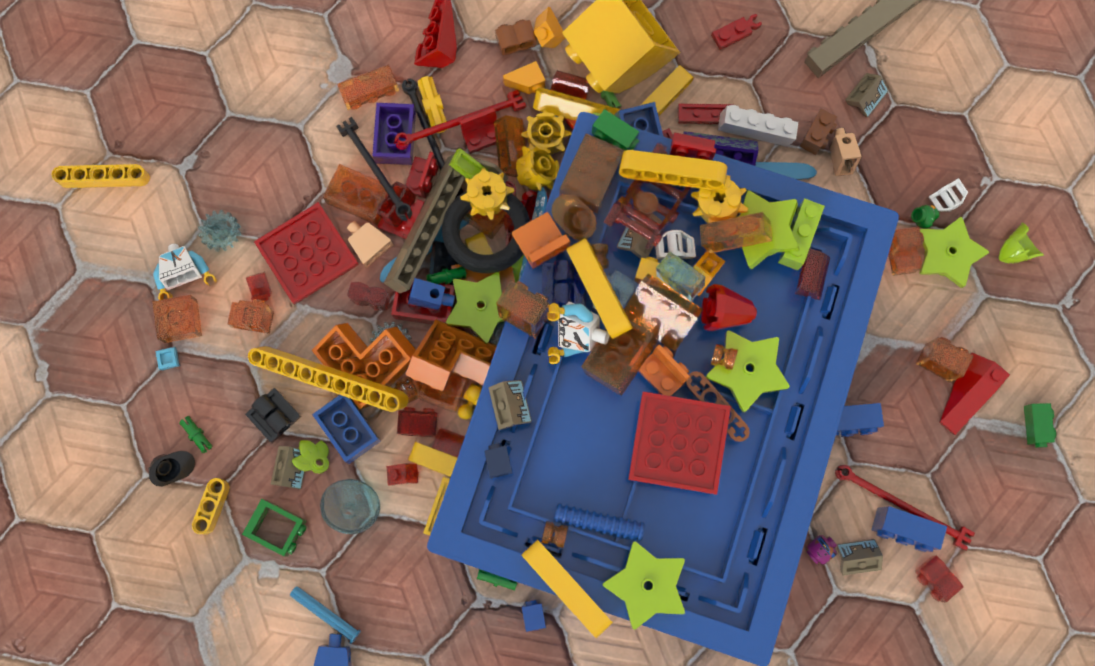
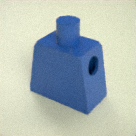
(421, 294)
(334, 653)

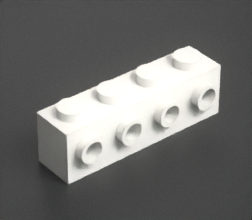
(758, 125)

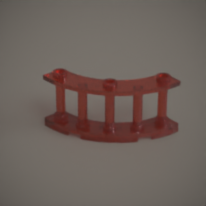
(623, 207)

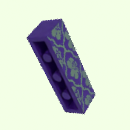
(733, 148)

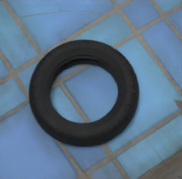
(471, 260)

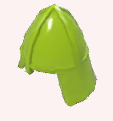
(1018, 247)

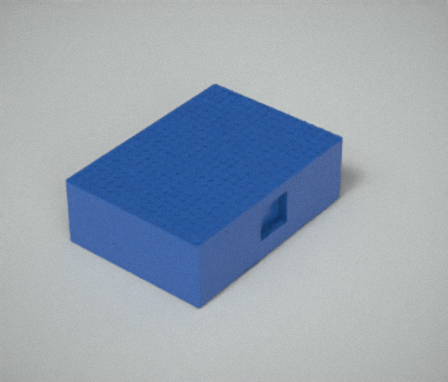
(581, 436)

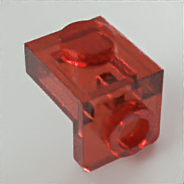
(259, 286)
(402, 474)

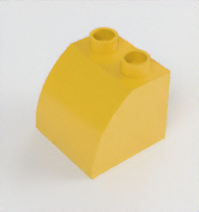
(618, 44)

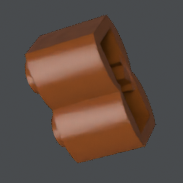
(515, 37)

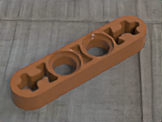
(720, 400)

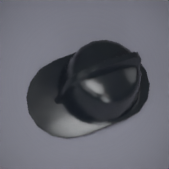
(171, 468)

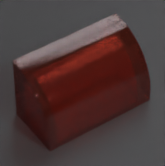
(570, 85)
(813, 274)
(448, 442)

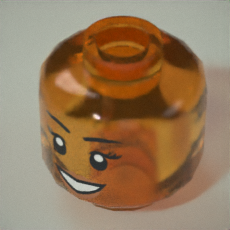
(410, 387)

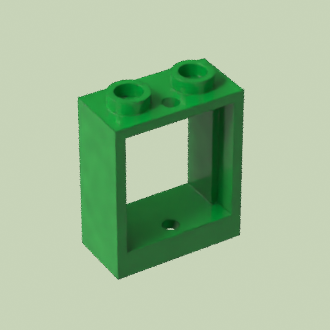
(257, 519)

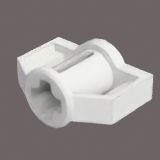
(949, 196)
(675, 245)

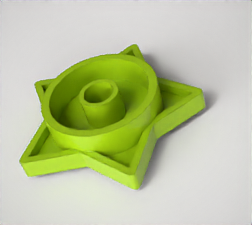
(781, 217)
(939, 259)
(468, 314)
(750, 385)
(630, 581)

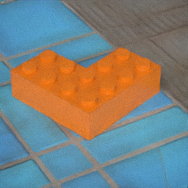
(450, 351)
(380, 362)

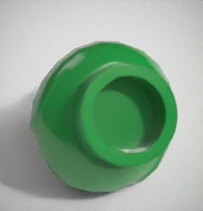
(925, 216)

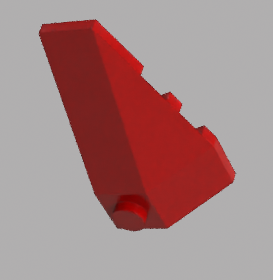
(440, 39)
(972, 392)

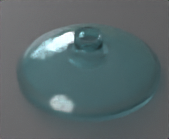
(352, 497)

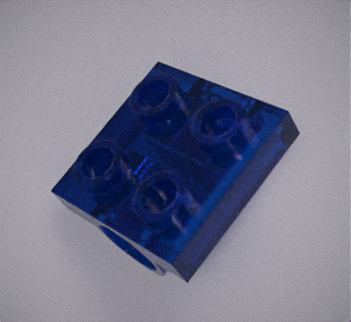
(562, 283)

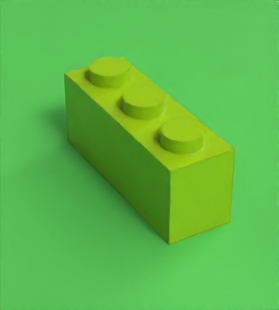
(803, 229)

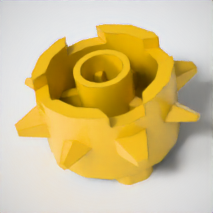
(546, 123)
(536, 168)
(488, 204)
(712, 210)

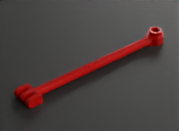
(409, 138)
(958, 535)

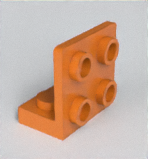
(540, 240)
(664, 371)

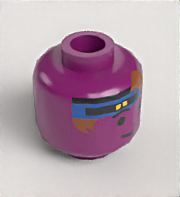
(822, 549)

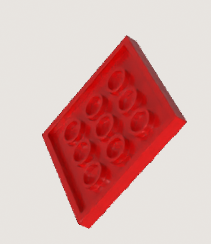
(306, 253)
(679, 443)

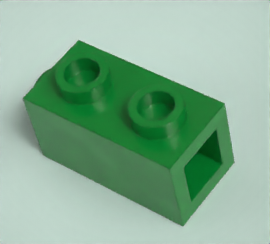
(615, 131)
(1039, 424)

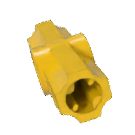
(431, 101)

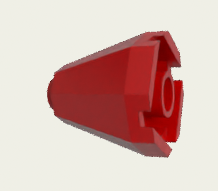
(726, 309)

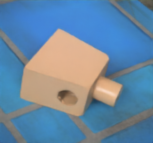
(844, 152)
(368, 242)

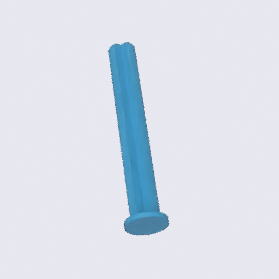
(325, 614)

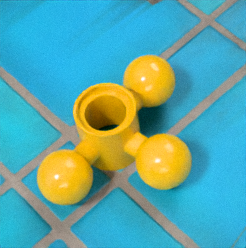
(471, 395)

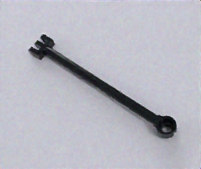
(411, 91)
(401, 207)

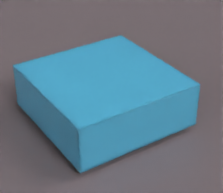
(167, 358)

